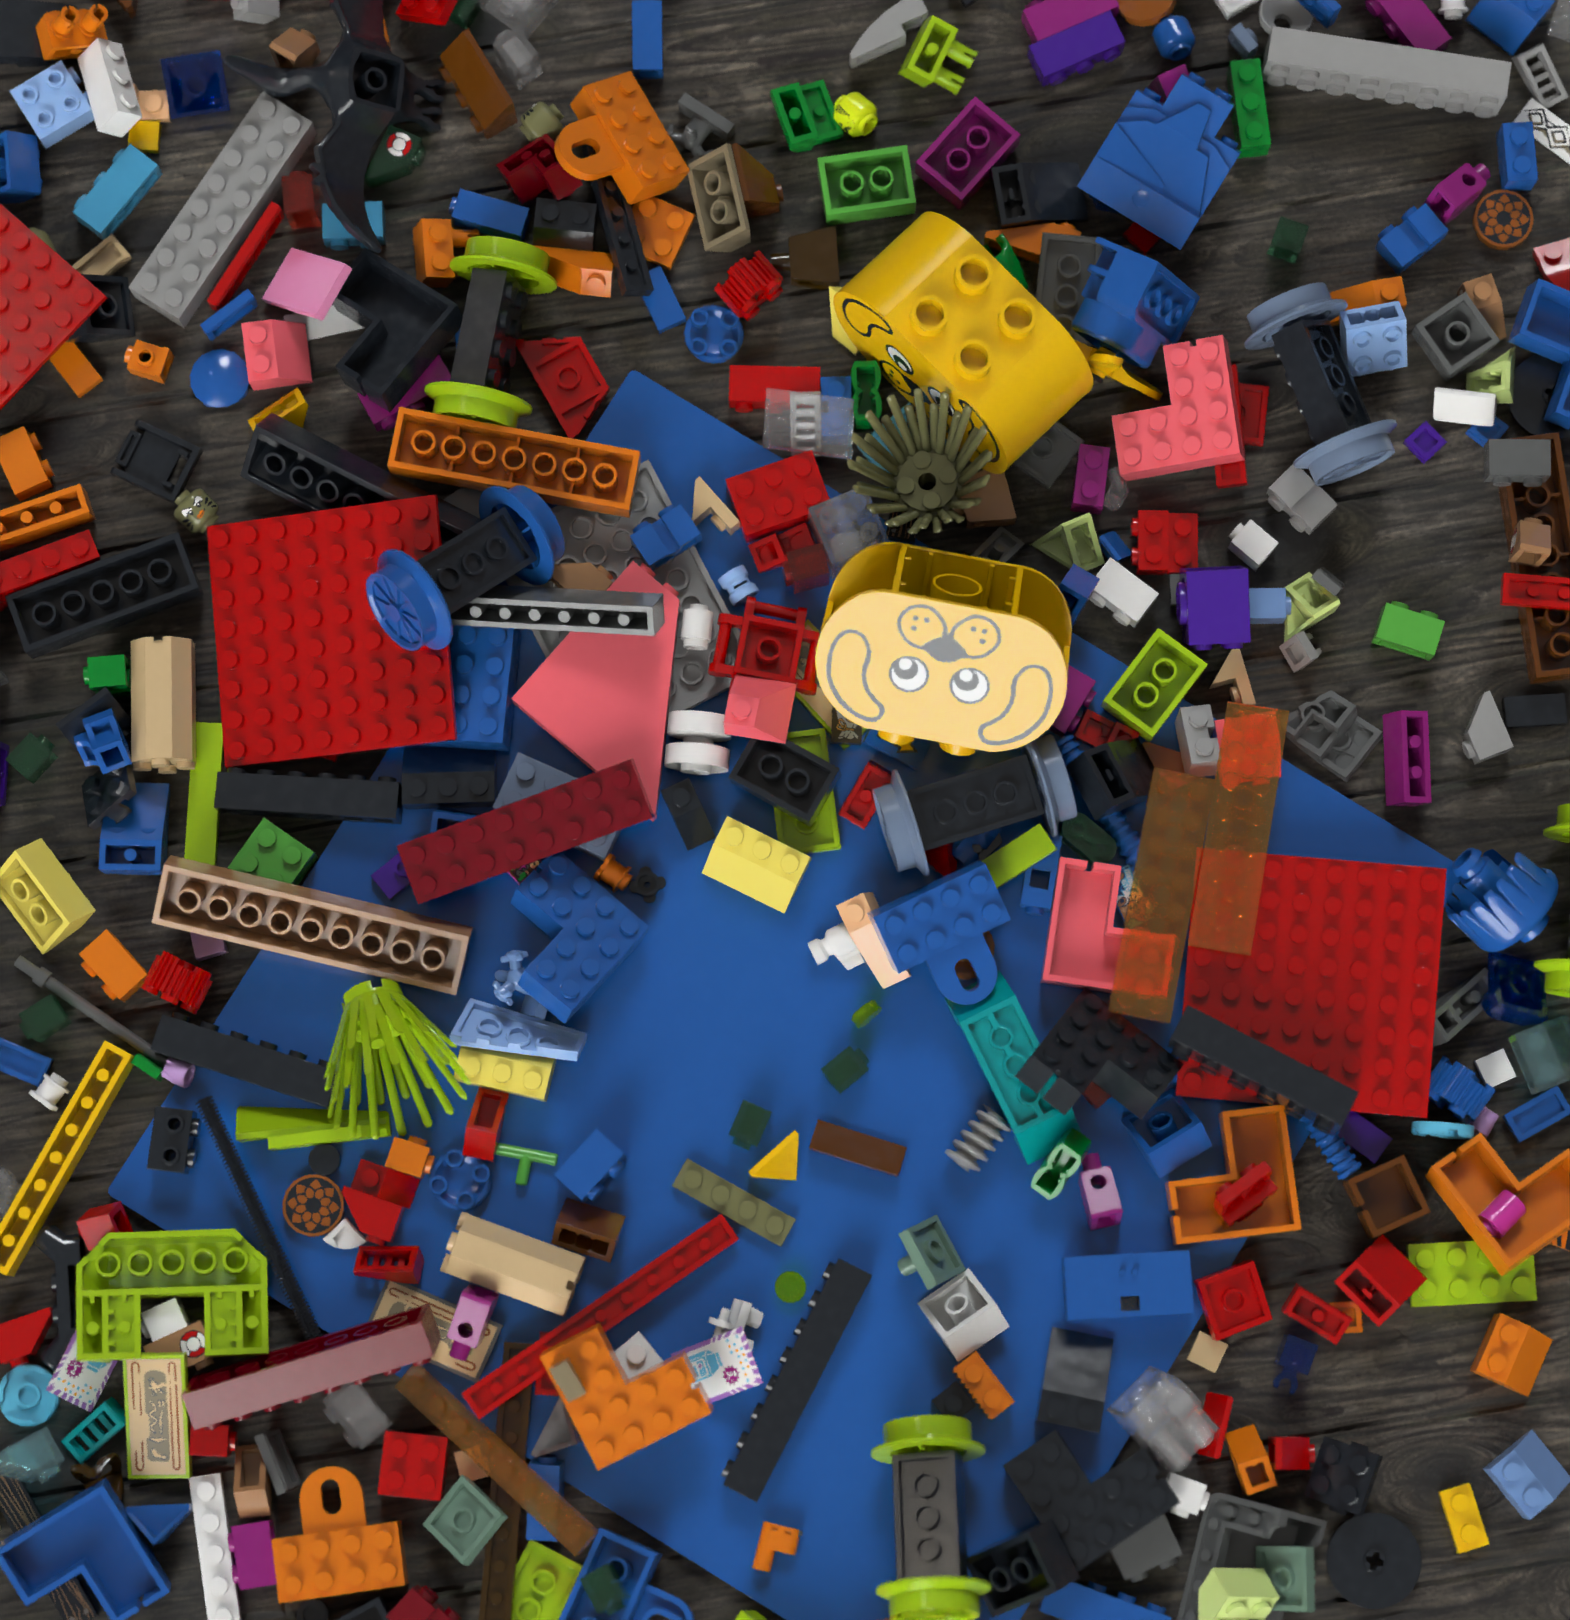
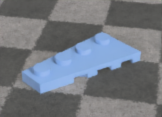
(513, 1032)

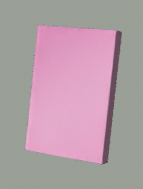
(307, 283)

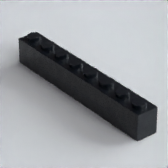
(797, 1379)

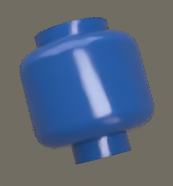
(1174, 37)

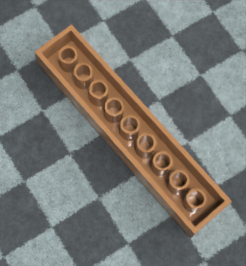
(312, 924)

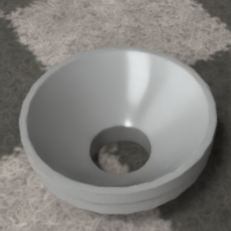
(1289, 10)

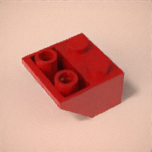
(1380, 1280)

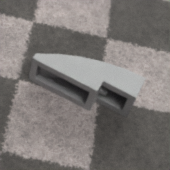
(888, 31)

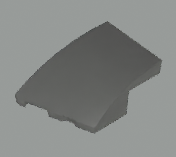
(1333, 734)

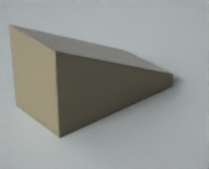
(567, 1379)

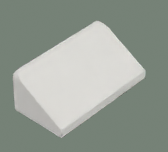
(1464, 406)

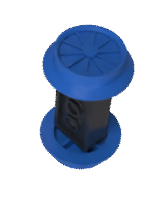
(418, 596)

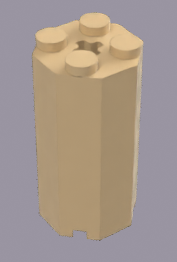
(163, 704)
(513, 1264)

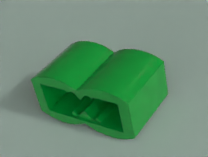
(865, 392)
(1061, 1163)

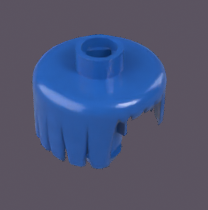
(1500, 898)

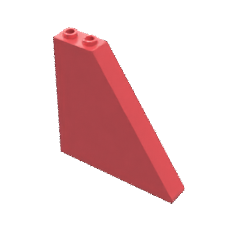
(611, 691)

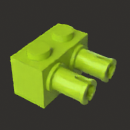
(928, 51)

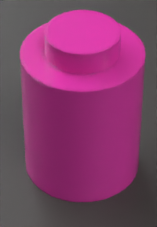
(1502, 1213)

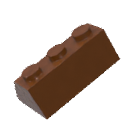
(477, 86)

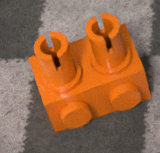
(70, 31)
(434, 250)

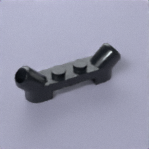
(66, 1253)

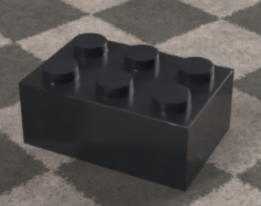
(786, 777)
(1023, 1568)

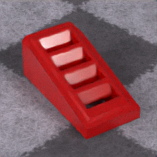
(402, 1254)

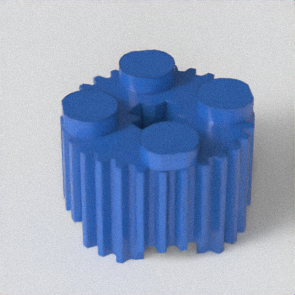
(1458, 1090)

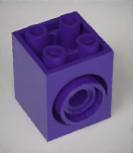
(1214, 607)

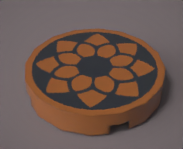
(1503, 219)
(313, 1205)

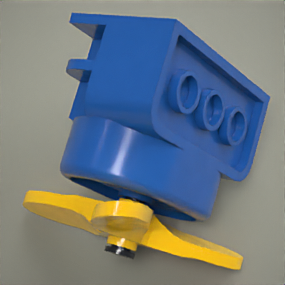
(1128, 312)

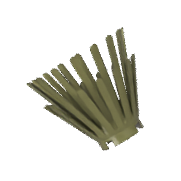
(919, 462)

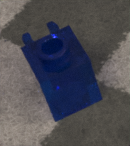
(1295, 1357)

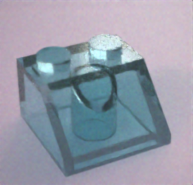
(1544, 1053)
(32, 1458)

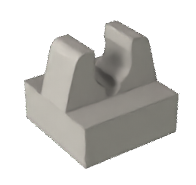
(1299, 651)

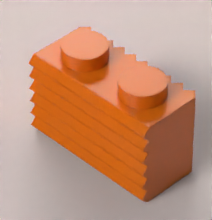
(983, 1385)

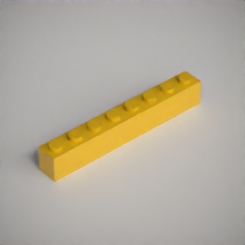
(61, 1154)

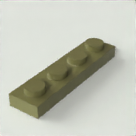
(734, 1202)

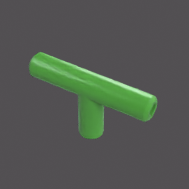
(526, 1157)

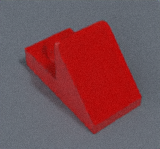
(385, 1183)

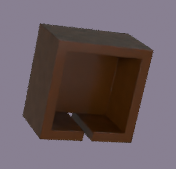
(1386, 1196)

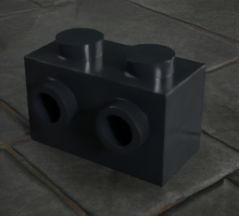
(168, 1140)

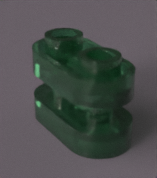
(1088, 840)

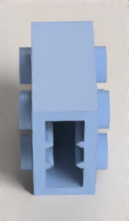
(54, 103)
(1374, 338)

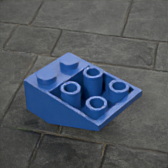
(141, 839)

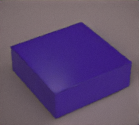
(1424, 442)

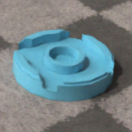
(1442, 1129)
(25, 1395)

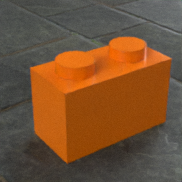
(23, 464)
(114, 966)

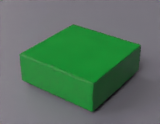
(148, 1066)

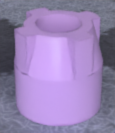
(178, 1072)
(1485, 1122)

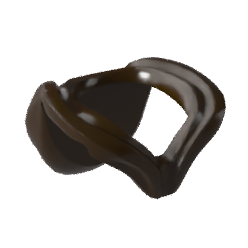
(91, 1476)

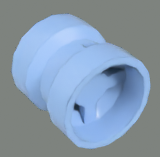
(738, 585)

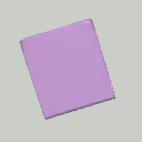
(207, 947)

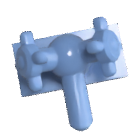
(511, 978)

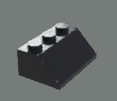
(448, 778)

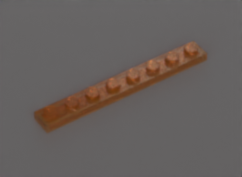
(497, 1459)

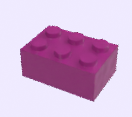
(965, 153)

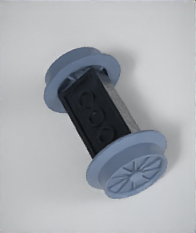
(1324, 387)
(974, 803)

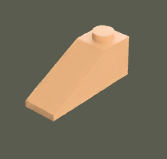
(865, 938)

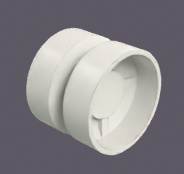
(697, 752)

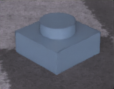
(1243, 41)

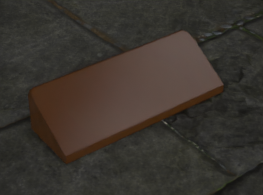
(857, 1148)

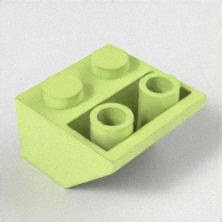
(1236, 1595)

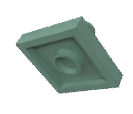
(929, 1253)
(465, 1520)
(1291, 1574)

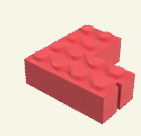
(1197, 427)
(1081, 934)

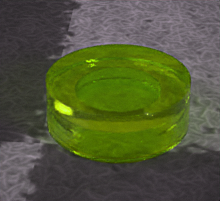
(866, 1013)
(790, 1287)

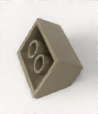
(719, 201)

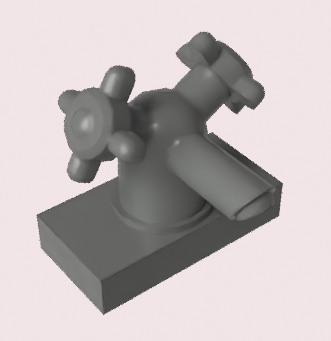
(702, 123)

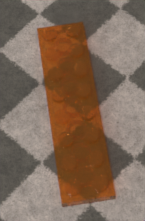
(1238, 828)
(1161, 895)

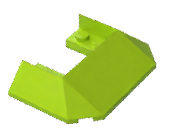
(171, 1265)

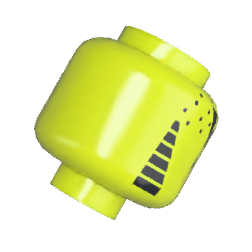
(855, 114)

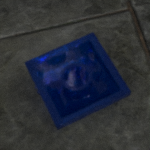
(195, 83)
(1514, 991)

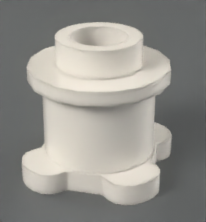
(1452, 9)
(50, 1091)

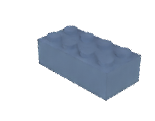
(532, 777)

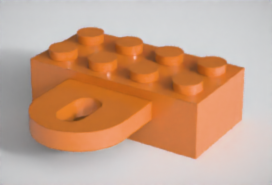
(626, 140)
(339, 1549)

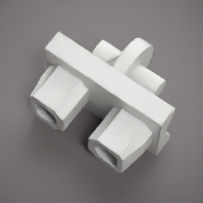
(739, 1315)

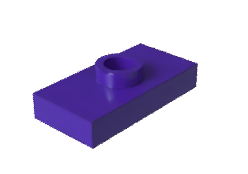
(392, 877)

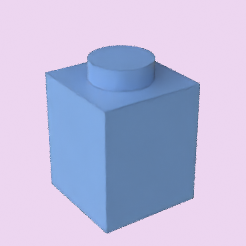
(1268, 605)

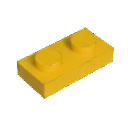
(1463, 1518)

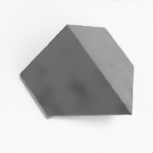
(557, 1433)

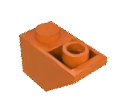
(1250, 1460)

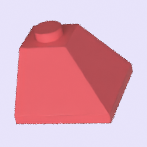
(759, 708)

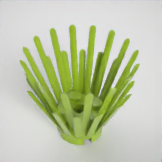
(376, 1023)

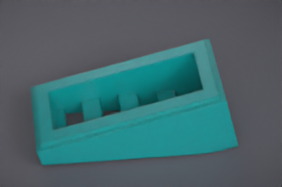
(114, 1411)

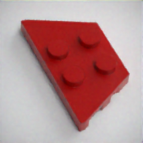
(566, 379)

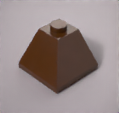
(757, 184)

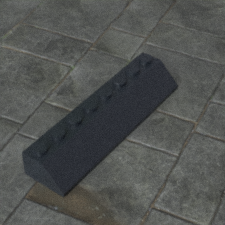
(328, 477)

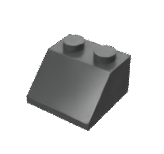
(1455, 336)

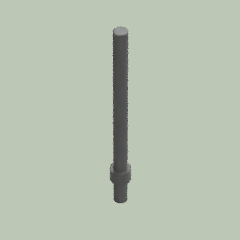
(44, 978)

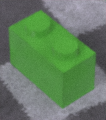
(1408, 630)

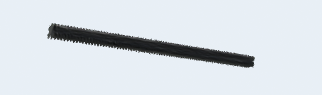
(261, 1222)

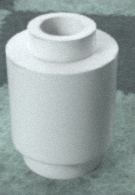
(697, 627)

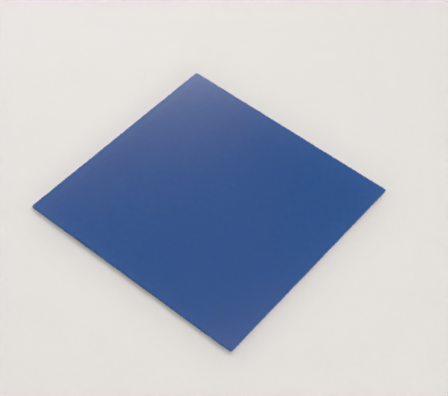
(728, 1012)

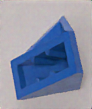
(159, 1521)

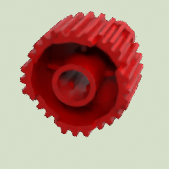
(750, 285)
(178, 982)

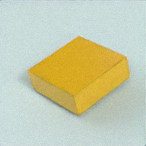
(145, 136)

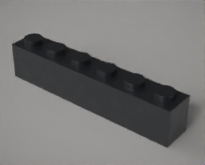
(309, 797)
(241, 1059)

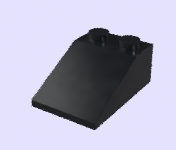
(1074, 1380)

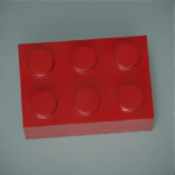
(776, 495)

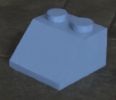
(1528, 1475)

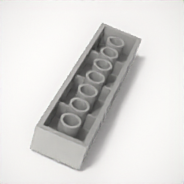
(1385, 72)
(223, 209)

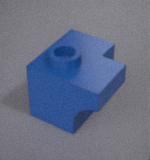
(103, 742)

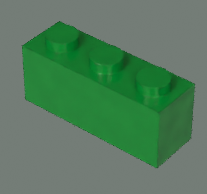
(1250, 109)

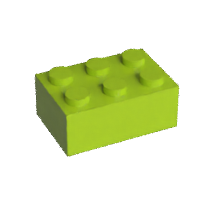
(1153, 685)

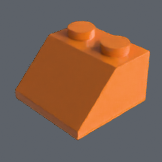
(1511, 1354)

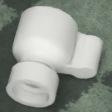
(837, 943)

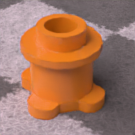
(614, 874)

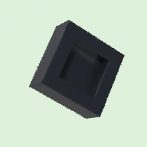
(953, 1401)

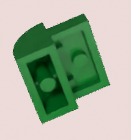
(805, 115)

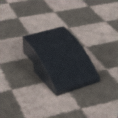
(18, 32)

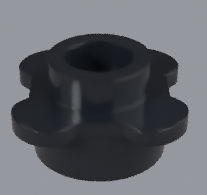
(656, 883)

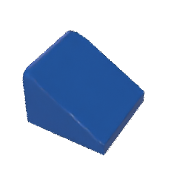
(1114, 547)

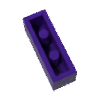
(1076, 49)

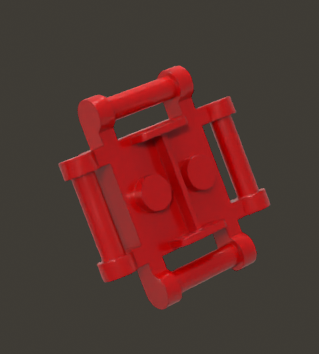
(767, 645)

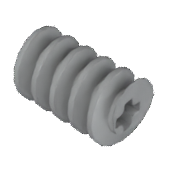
(978, 1140)

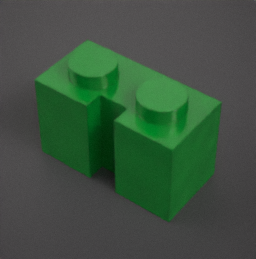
(109, 672)

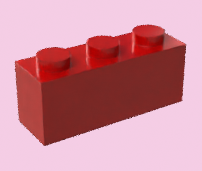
(749, 383)

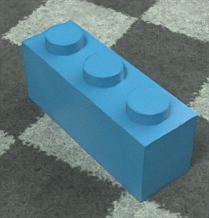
(117, 192)

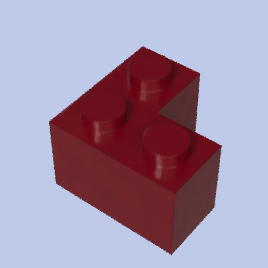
(535, 170)
(421, 1604)

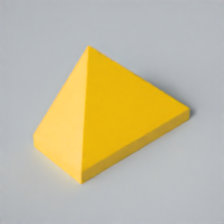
(290, 407)
(780, 1162)

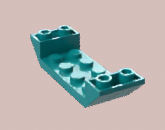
(1002, 1045)

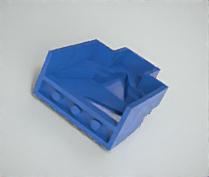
(1165, 158)

